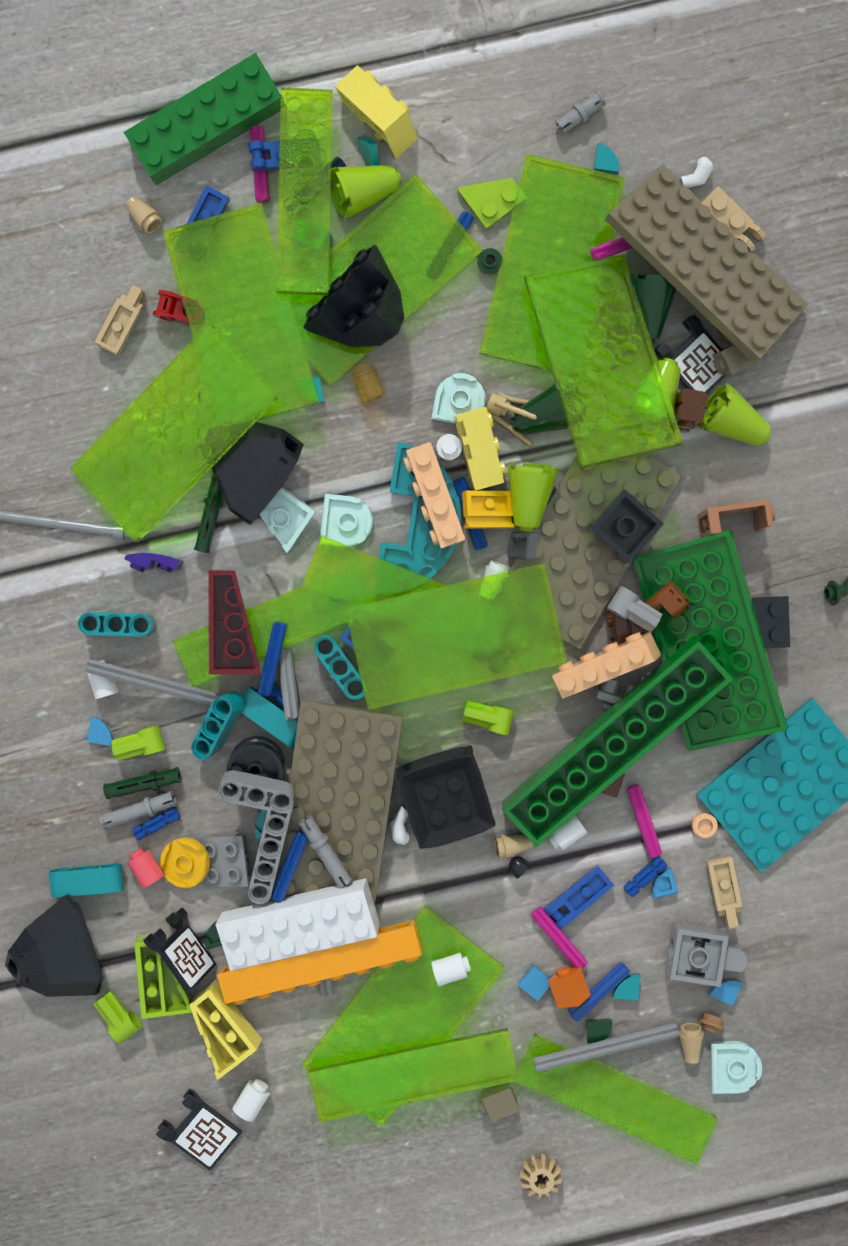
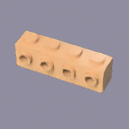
(435, 496)
(606, 665)

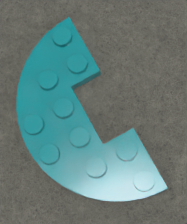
(419, 553)

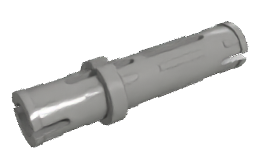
(138, 810)
(319, 842)

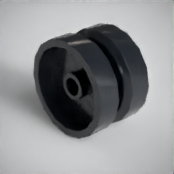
(257, 752)

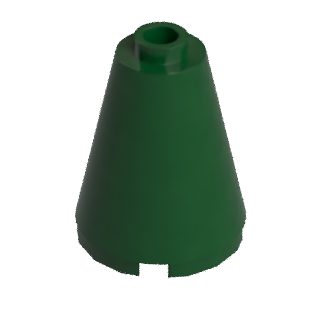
(655, 299)
(548, 412)

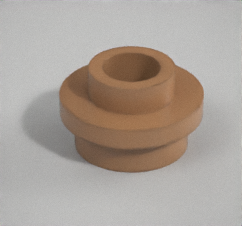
(712, 1023)

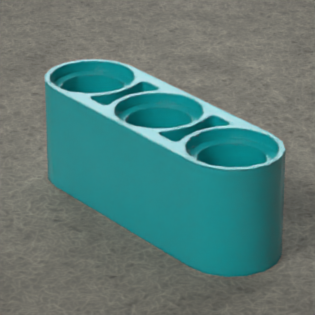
(105, 627)
(329, 660)
(269, 716)
(210, 732)
(86, 880)

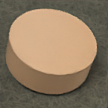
(704, 825)

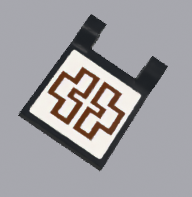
(694, 357)
(182, 951)
(202, 1133)

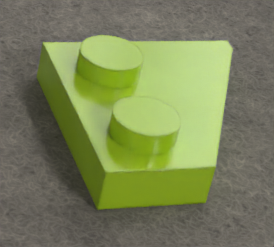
(490, 200)

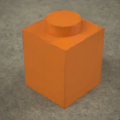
(569, 987)

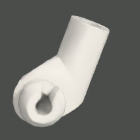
(701, 174)
(397, 827)

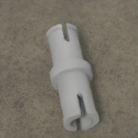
(580, 112)

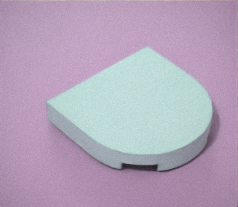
(457, 395)
(346, 519)
(733, 1067)

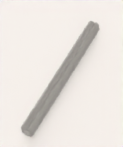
(151, 682)
(605, 1047)

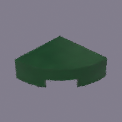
(212, 938)
(598, 1029)

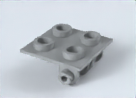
(227, 861)

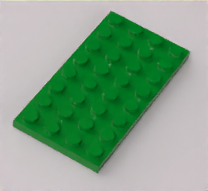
(727, 626)

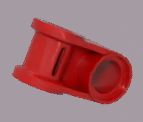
(171, 308)

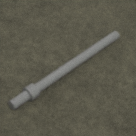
(115, 531)

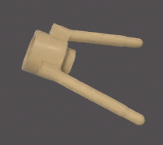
(500, 404)

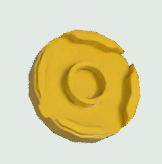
(185, 862)

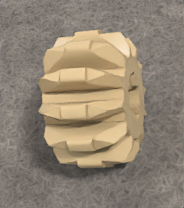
(544, 1185)

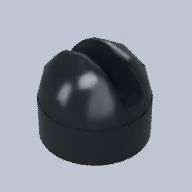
(518, 866)

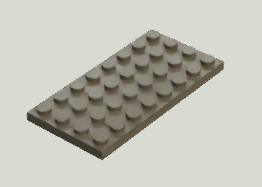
(707, 263)
(577, 564)
(346, 783)

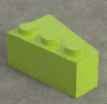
(158, 988)

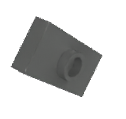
(523, 546)

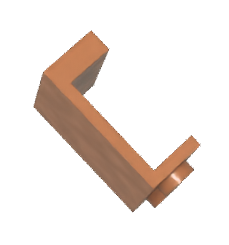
(762, 513)

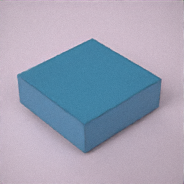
(534, 982)

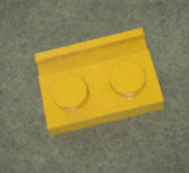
(487, 509)

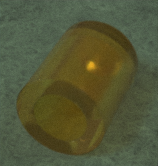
(367, 383)

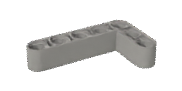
(271, 830)

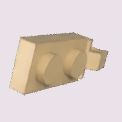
(121, 321)
(725, 889)

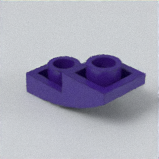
(147, 560)

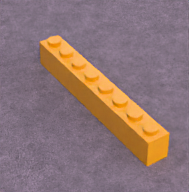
(391, 945)

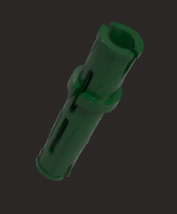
(202, 544)
(170, 777)

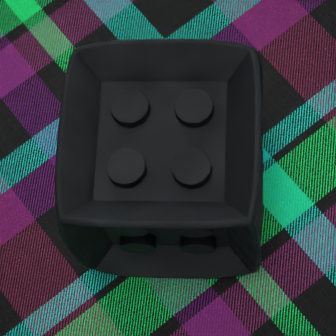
(445, 797)

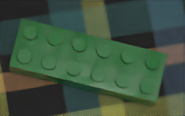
(205, 119)

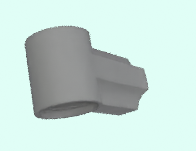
(628, 606)

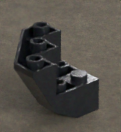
(360, 305)
(256, 469)
(56, 954)

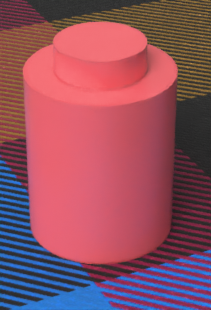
(144, 867)

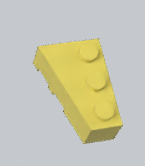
(378, 109)
(480, 448)
(224, 1029)

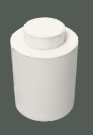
(448, 448)
(102, 686)
(568, 833)
(450, 969)
(251, 1100)

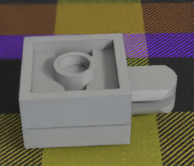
(701, 955)

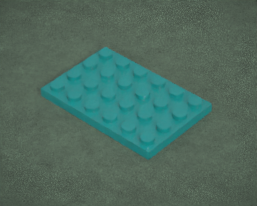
(782, 786)

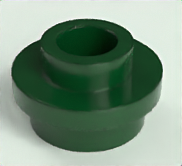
(486, 268)

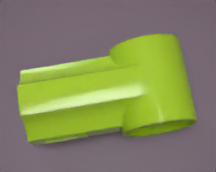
(493, 718)
(143, 742)
(120, 1021)

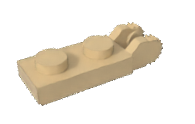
(728, 212)

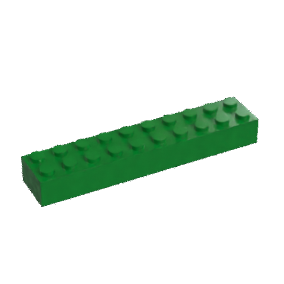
(616, 741)

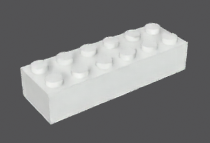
(298, 924)

